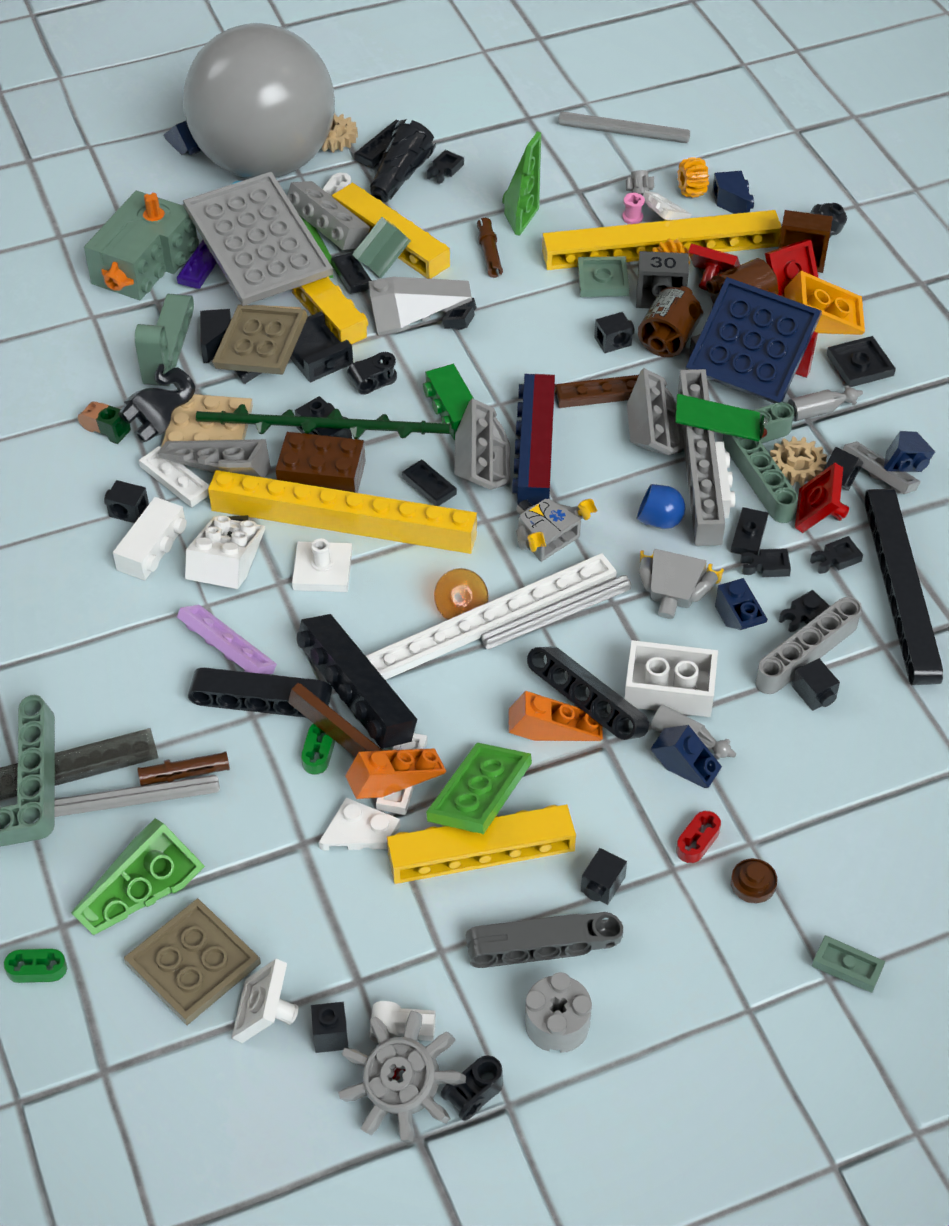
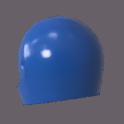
(661, 507)

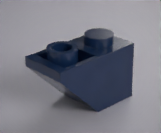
(732, 192)
(908, 453)
(738, 605)
(686, 755)

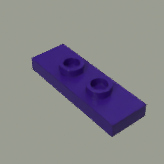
(197, 267)

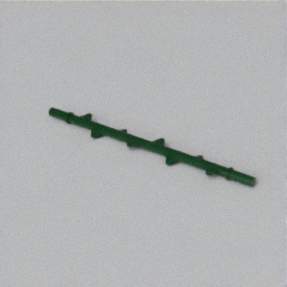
(334, 420)

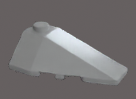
(406, 300)
(233, 456)

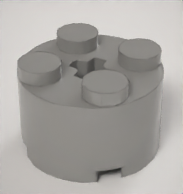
(558, 1013)

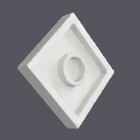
(322, 566)
(262, 1003)

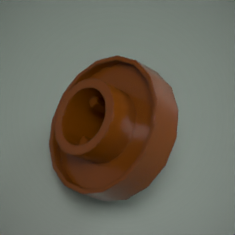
(754, 880)

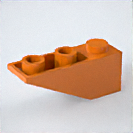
(551, 720)
(389, 771)

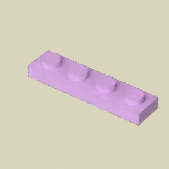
(226, 640)

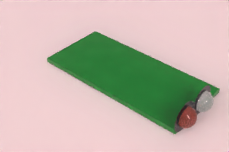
(720, 418)

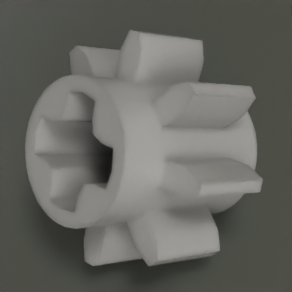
(639, 182)

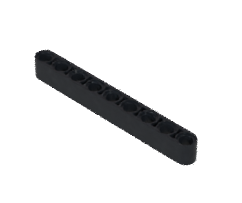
(903, 588)

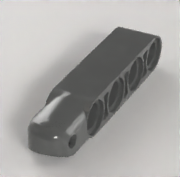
(542, 939)

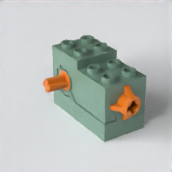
(140, 245)

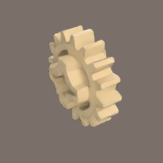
(341, 134)
(799, 459)

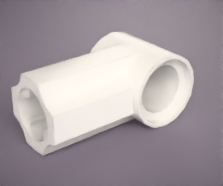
(396, 1017)

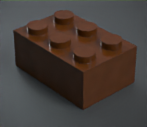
(322, 461)

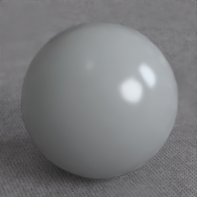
(259, 100)

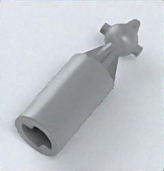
(822, 402)
(667, 717)

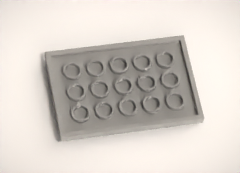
(257, 238)

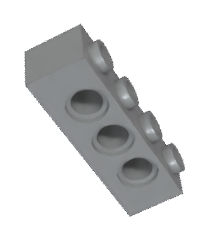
(327, 215)

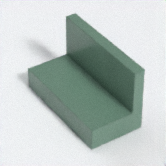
(381, 247)

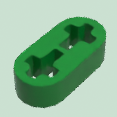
(312, 746)
(35, 965)

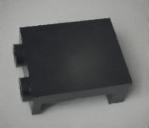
(319, 350)

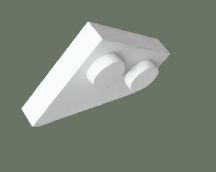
(664, 207)
(359, 827)

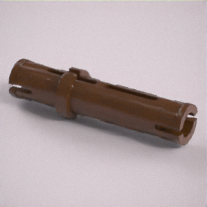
(488, 241)
(184, 768)

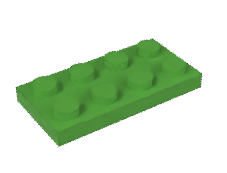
(479, 788)

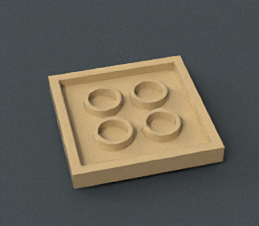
(186, 428)

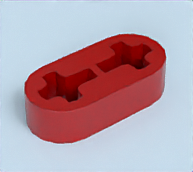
(693, 833)

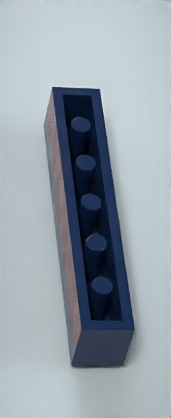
(536, 438)

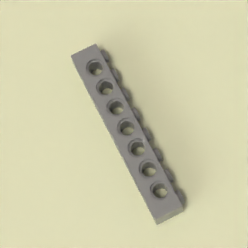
(702, 468)

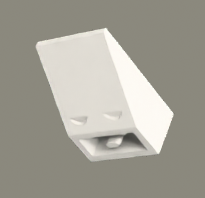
(221, 558)

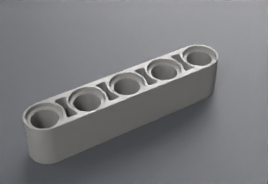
(808, 644)

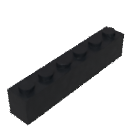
(356, 681)

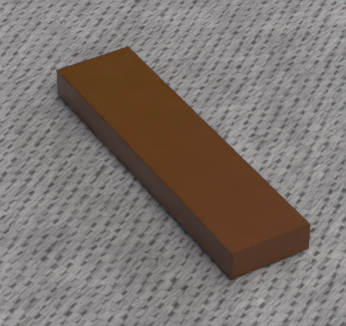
(595, 391)
(330, 721)

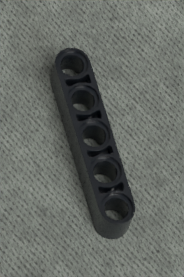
(251, 691)
(599, 693)

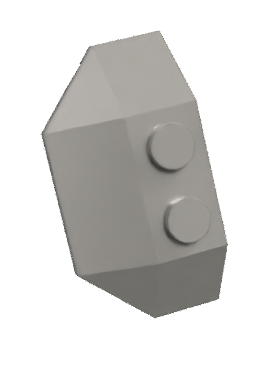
(653, 416)
(482, 447)

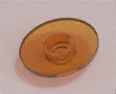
(459, 581)

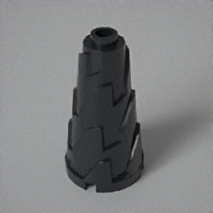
(404, 153)

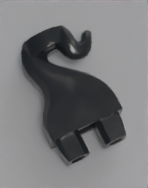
(156, 405)

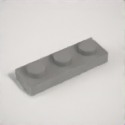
(874, 463)

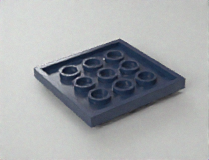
(754, 340)

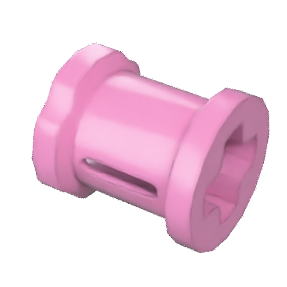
(633, 207)

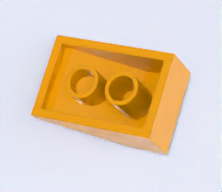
(840, 308)

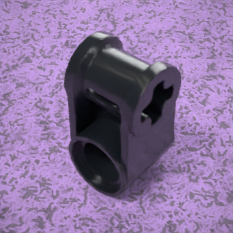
(372, 374)
(476, 1092)

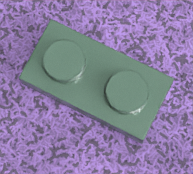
(848, 963)

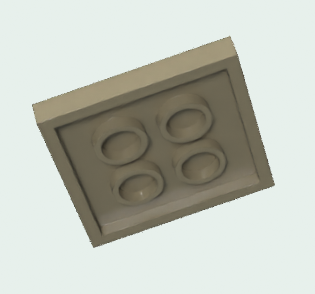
(260, 339)
(192, 961)

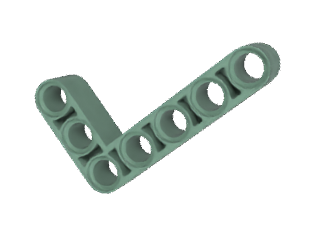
(165, 340)
(760, 468)
(31, 779)

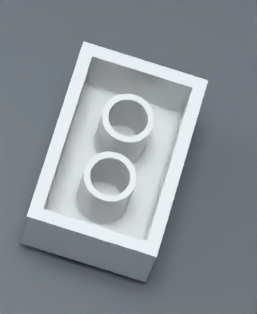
(671, 677)

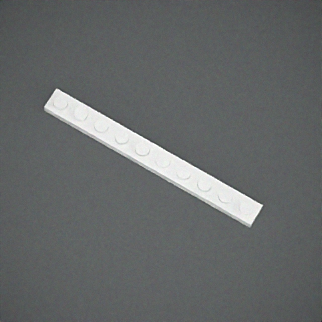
(501, 611)

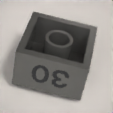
(659, 272)

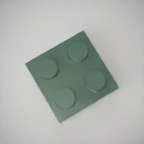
(603, 276)

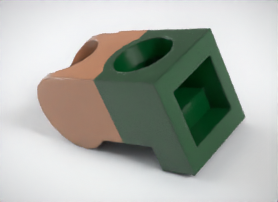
(104, 420)

